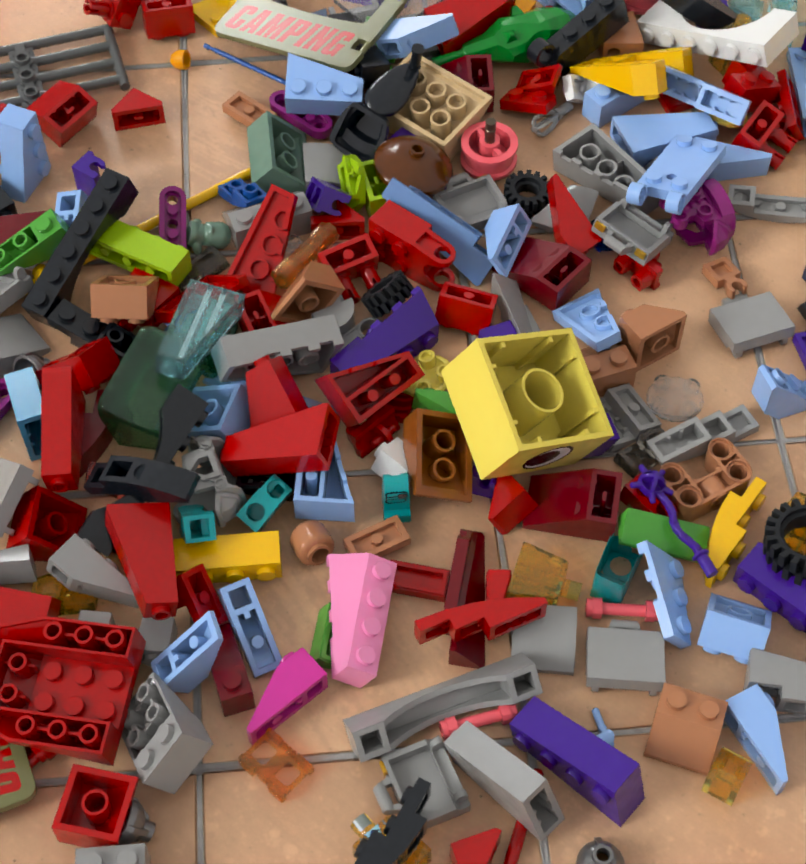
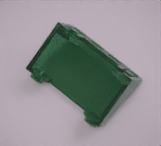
(137, 391)

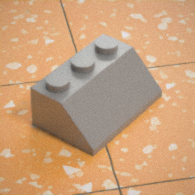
(241, 218)

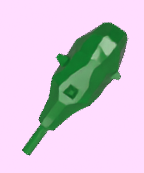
(511, 35)

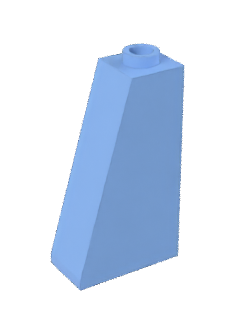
(649, 134)

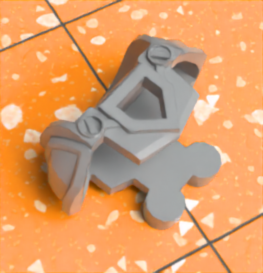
(217, 485)

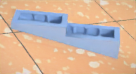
(706, 96)

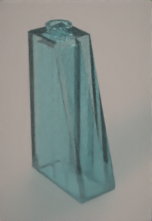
(198, 323)

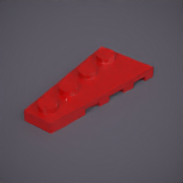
(266, 240)

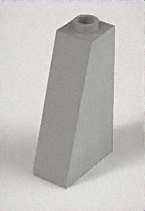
(506, 779)

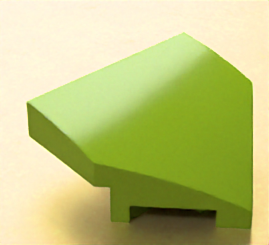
(353, 181)

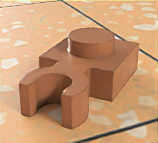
(725, 274)

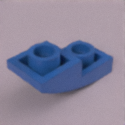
(240, 193)

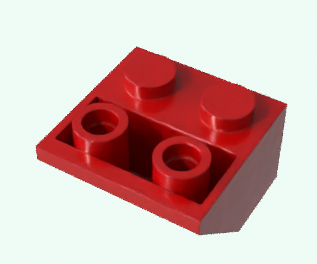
(64, 111)
(258, 310)

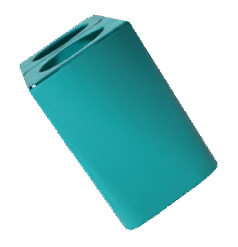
(609, 585)

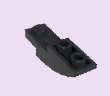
(84, 329)
(144, 478)
(401, 831)

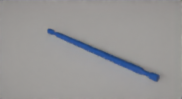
(246, 64)

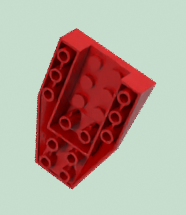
(67, 685)

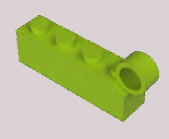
(132, 248)

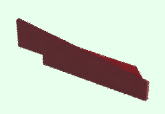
(466, 587)

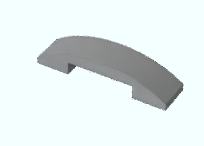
(767, 207)

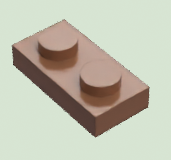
(244, 108)
(379, 538)

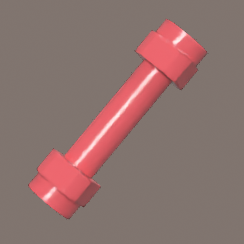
(596, 608)
(503, 713)

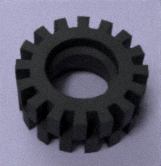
(527, 183)
(387, 293)

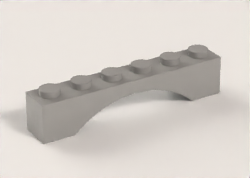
(390, 724)

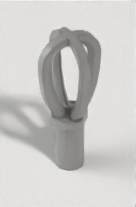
(556, 115)

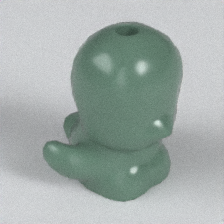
(207, 235)

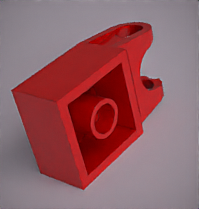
(410, 245)

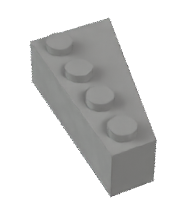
(600, 164)
(302, 344)

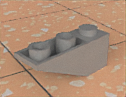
(87, 572)

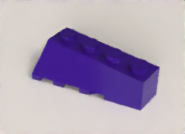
(408, 328)
(775, 593)

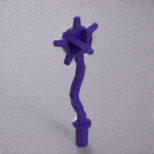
(653, 485)

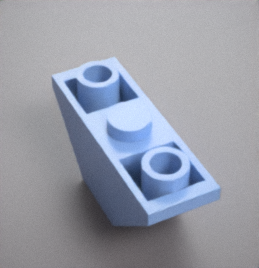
(778, 392)

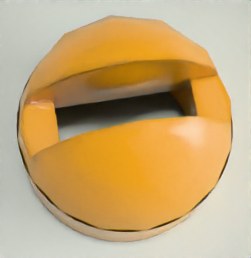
(181, 59)

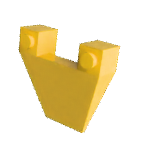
(636, 72)

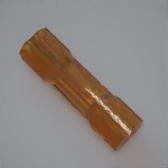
(289, 269)

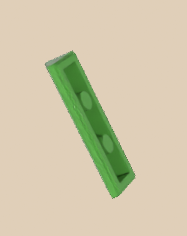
(640, 525)

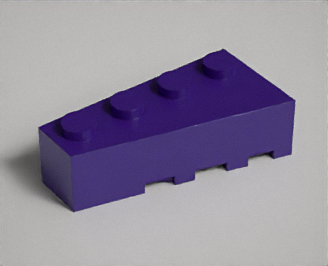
(580, 759)

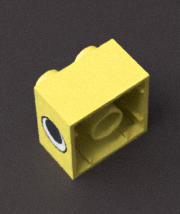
(526, 402)

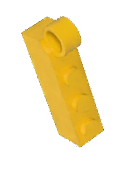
(233, 556)

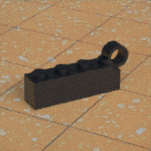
(580, 35)
(373, 63)

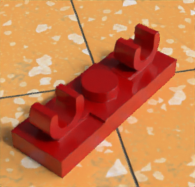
(789, 106)

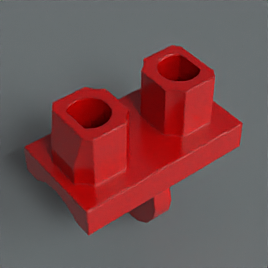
(642, 276)
(374, 431)

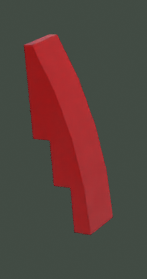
(490, 616)

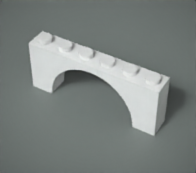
(750, 44)

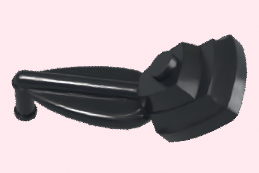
(365, 126)

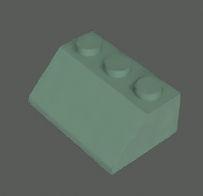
(276, 153)

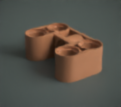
(711, 490)

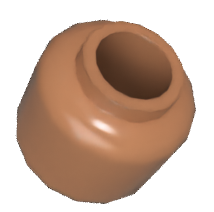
(311, 542)

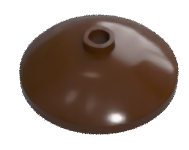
(414, 163)

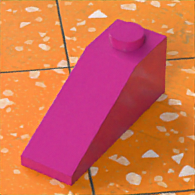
(291, 687)

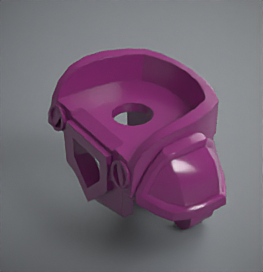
(712, 215)

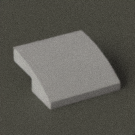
(321, 162)
(628, 414)
(549, 640)

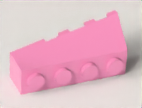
(358, 613)

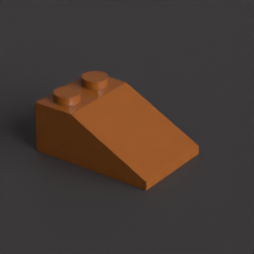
(437, 456)

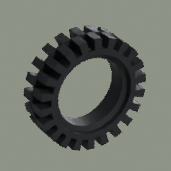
(774, 544)

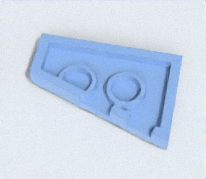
(589, 321)
(670, 605)

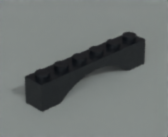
(103, 207)
(176, 419)

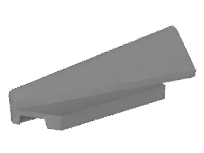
(512, 304)
(780, 678)

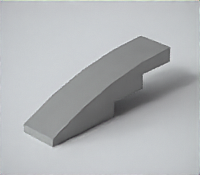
(693, 436)

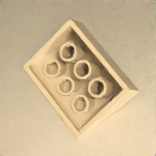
(440, 107)

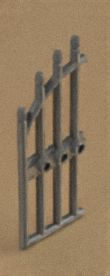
(29, 80)

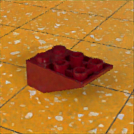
(476, 71)
(550, 271)
(576, 503)

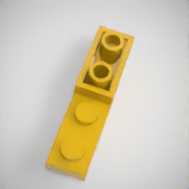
(729, 528)

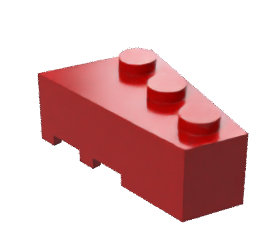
(368, 387)

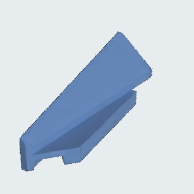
(470, 257)

